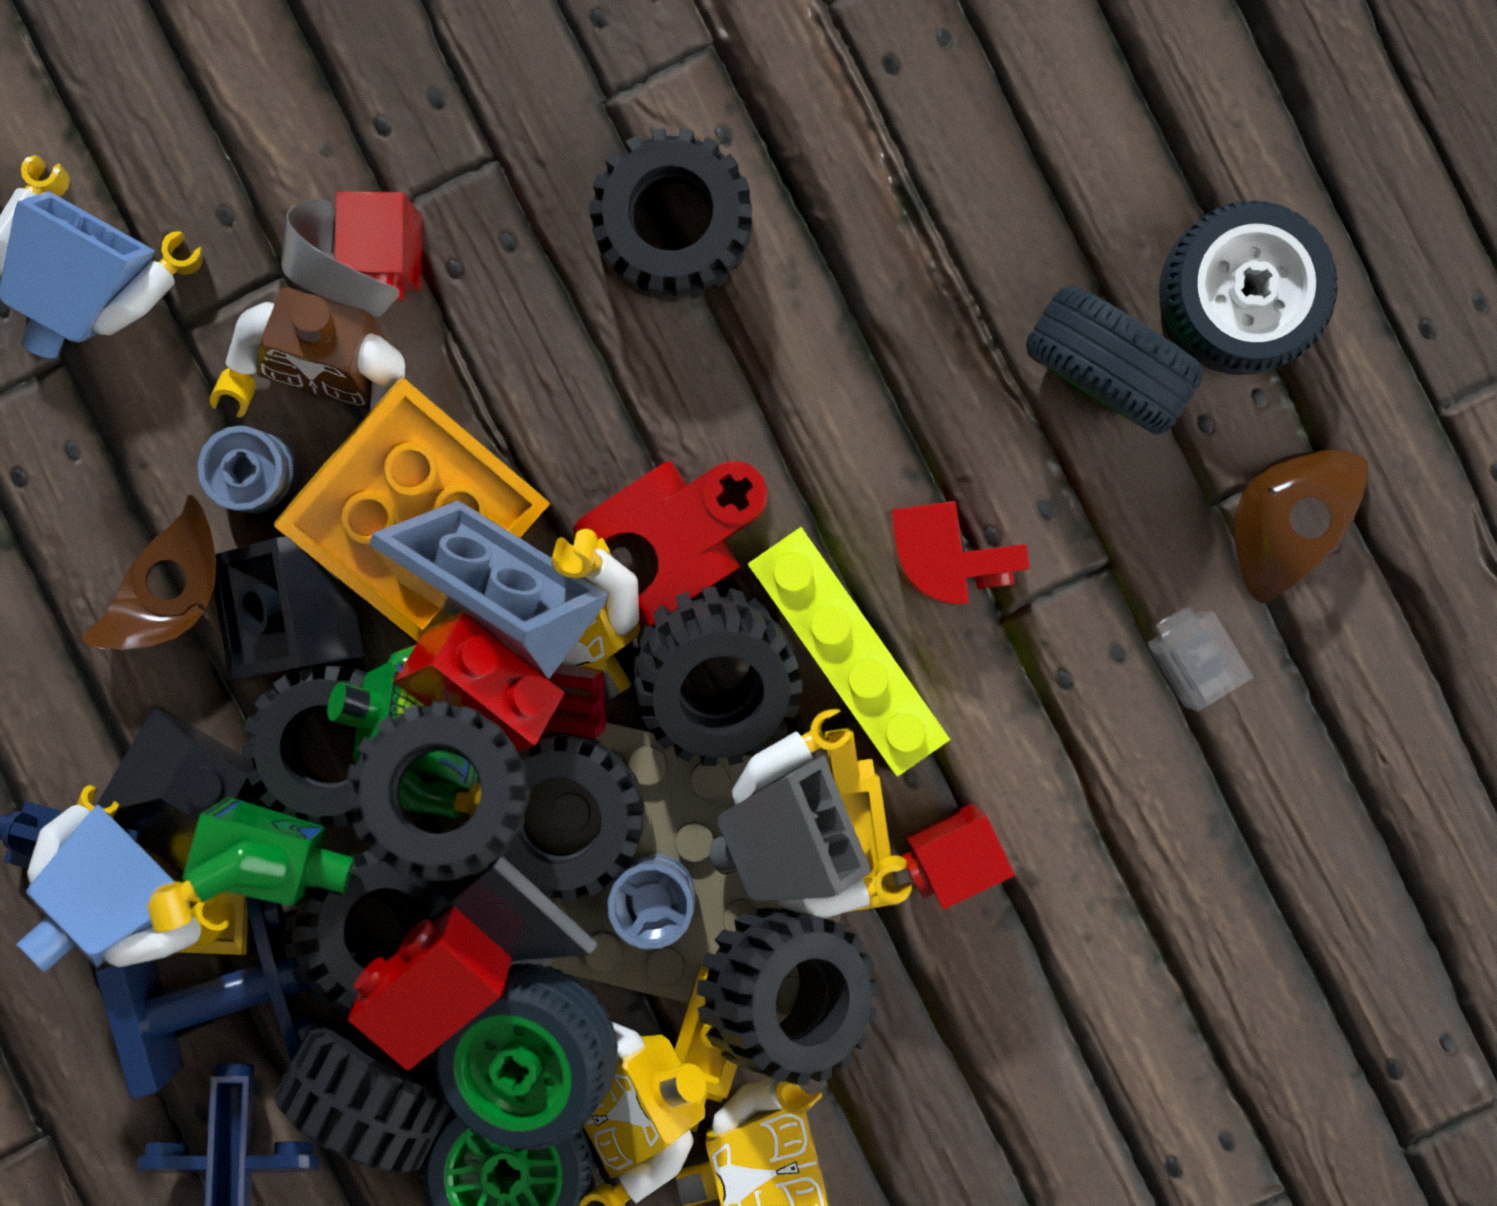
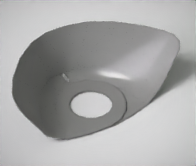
(311, 265)

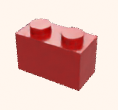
(380, 237)
(474, 669)
(956, 857)
(429, 987)

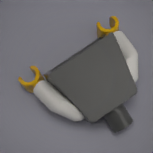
(795, 835)

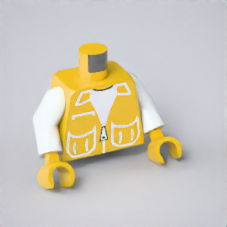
(618, 619)
(645, 1118)
(759, 1151)

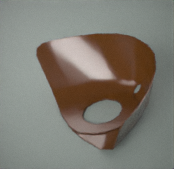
(1266, 545)
(139, 617)

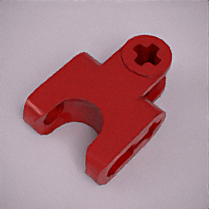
(683, 526)

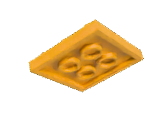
(389, 470)

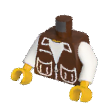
(311, 348)

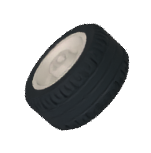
(1290, 294)

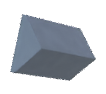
(493, 577)

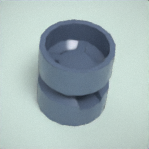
(248, 470)
(652, 901)

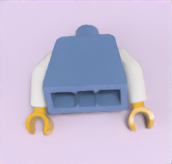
(74, 269)
(97, 893)

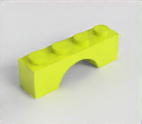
(848, 651)

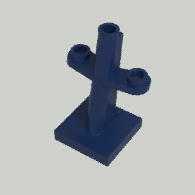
(147, 1015)
(229, 1146)

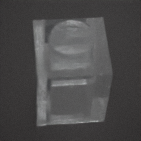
(1198, 658)

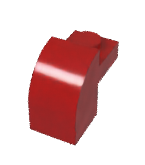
(932, 558)

